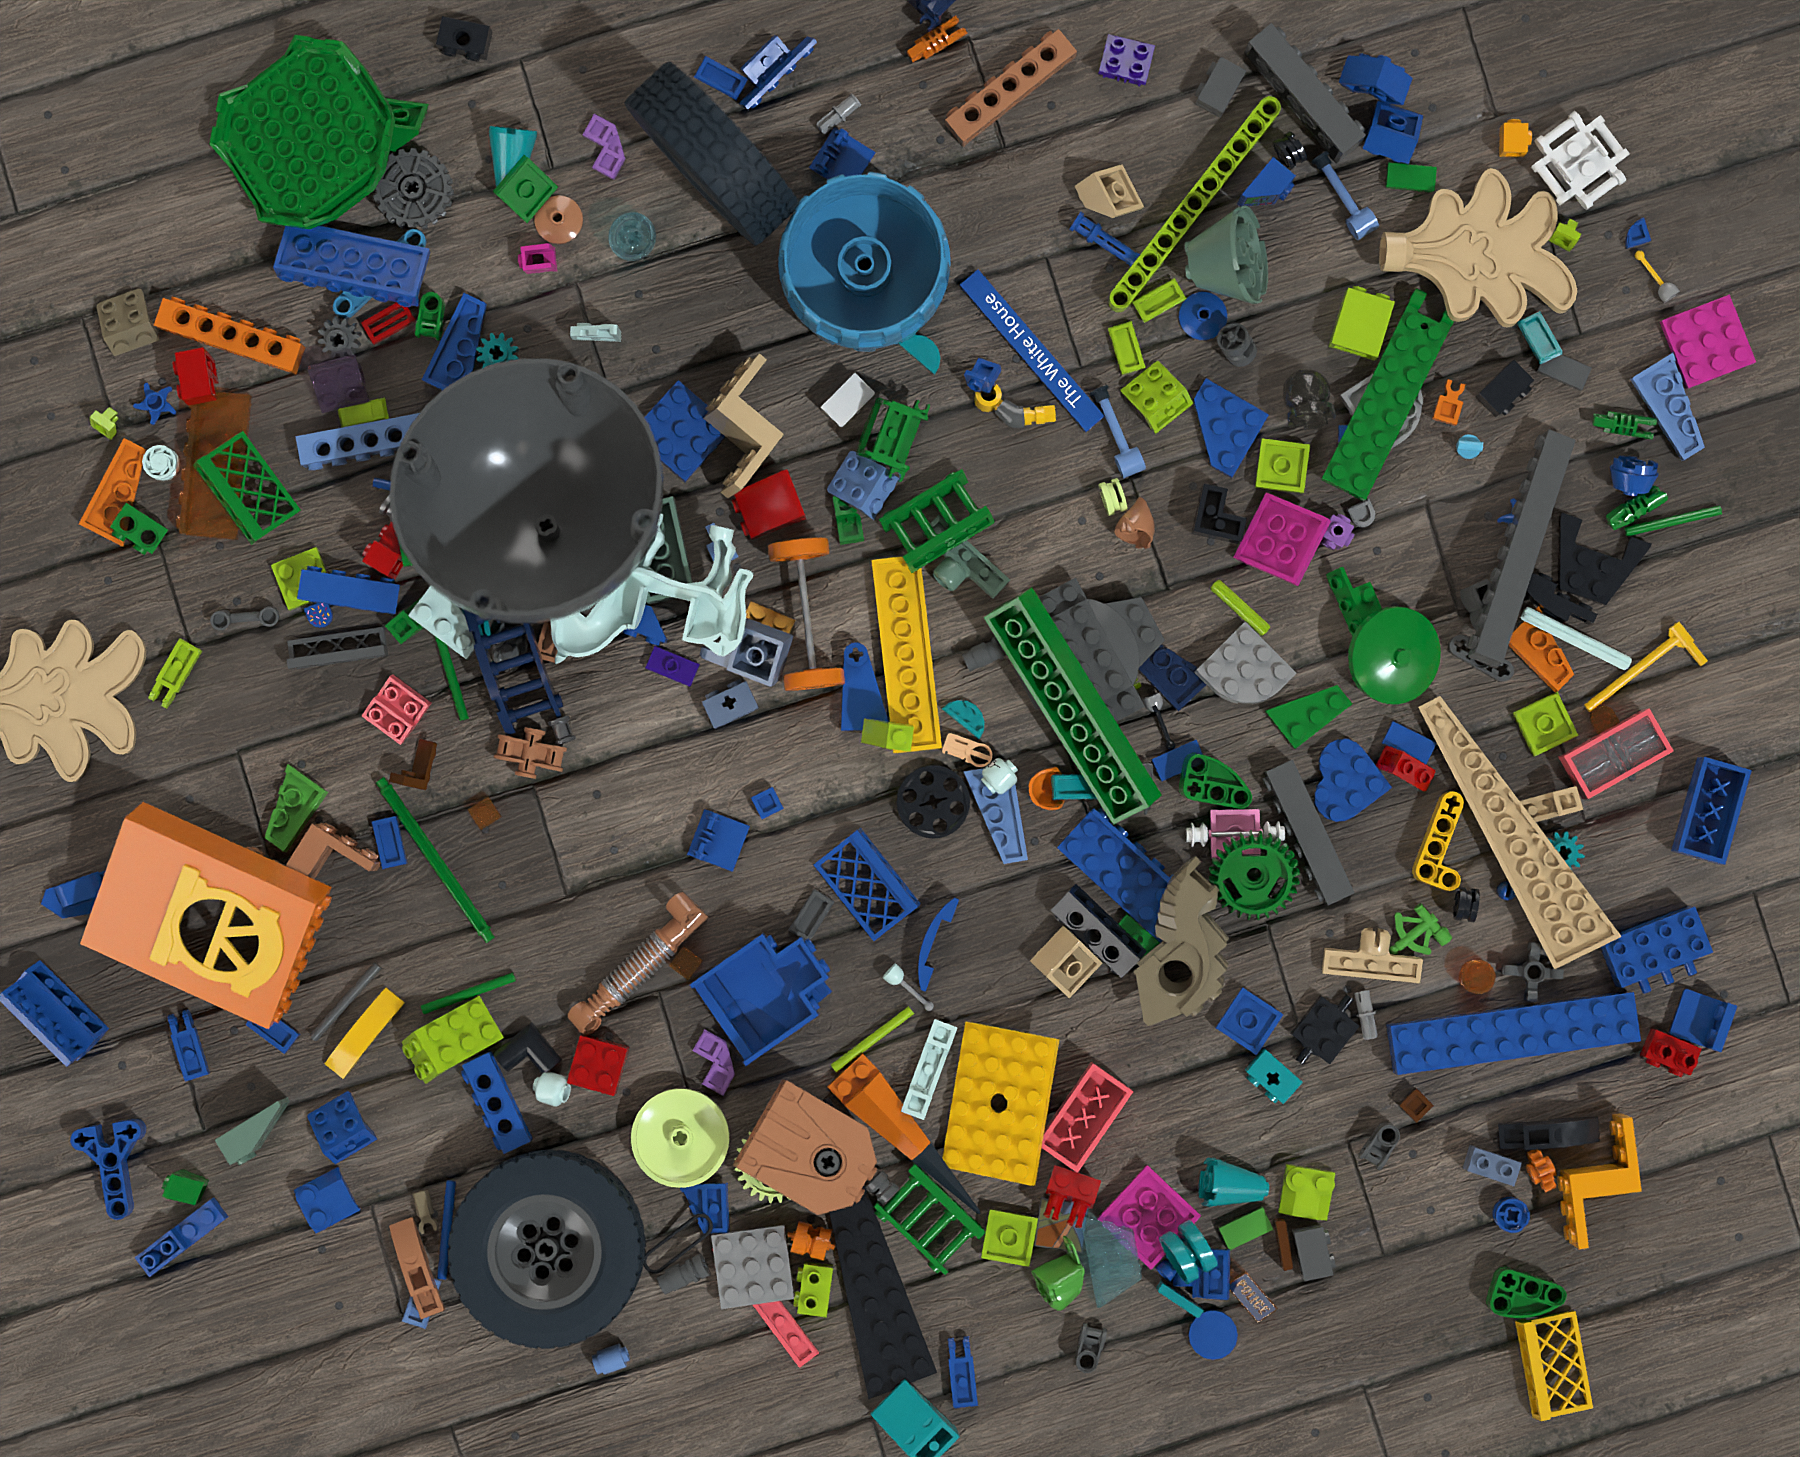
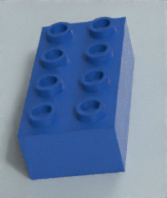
(1711, 810)

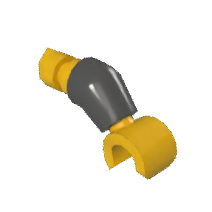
(1014, 415)

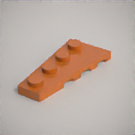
(115, 489)

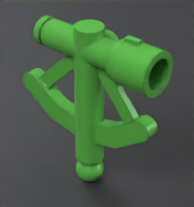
(1427, 923)

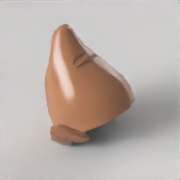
(1136, 525)

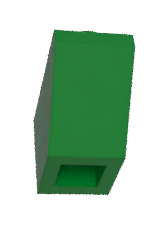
(184, 1187)

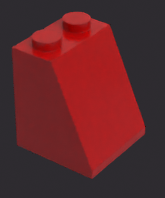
(768, 505)

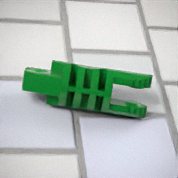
(1624, 424)
(1636, 507)

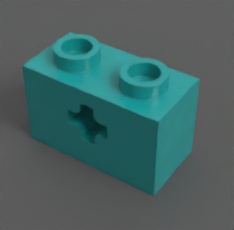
(1286, 1081)

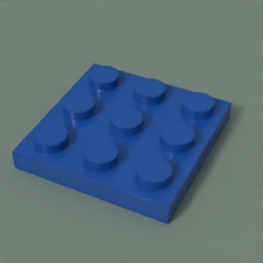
(682, 431)

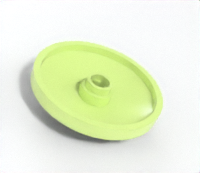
(680, 1138)

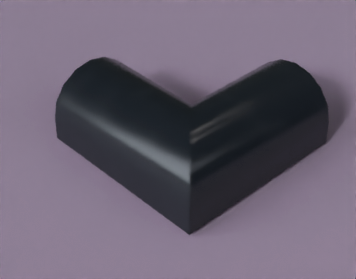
(529, 1044)

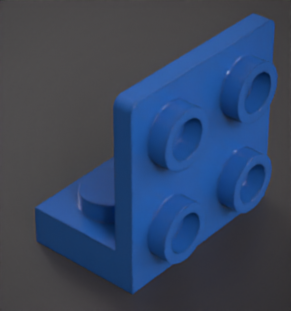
(1702, 1020)
(340, 1128)

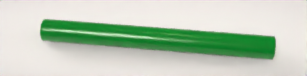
(1673, 520)
(452, 679)
(468, 993)

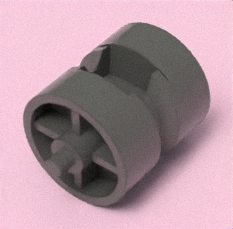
(1237, 344)

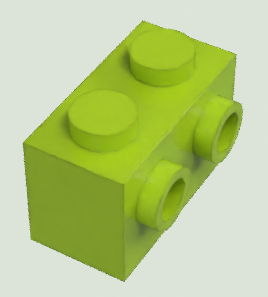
(814, 1290)

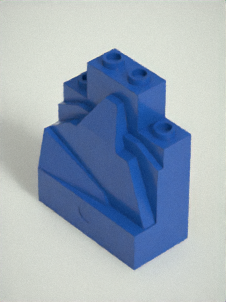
(763, 993)

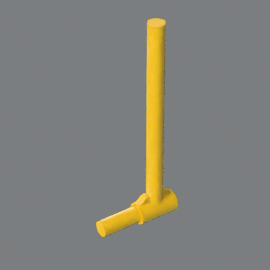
(1678, 637)

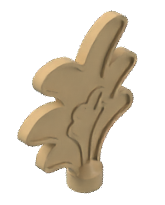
(1482, 254)
(60, 692)

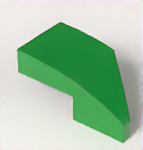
(848, 523)

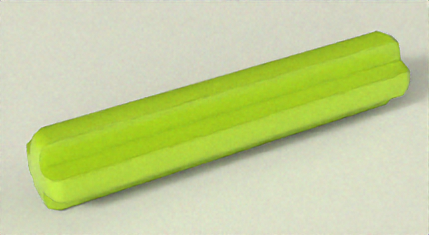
(1240, 607)

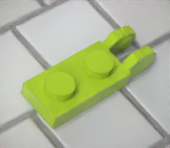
(175, 671)

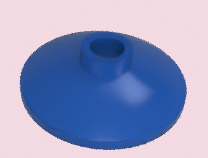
(1196, 326)

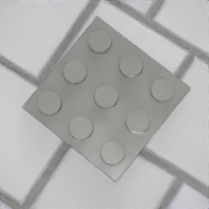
(752, 1266)

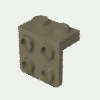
(126, 322)

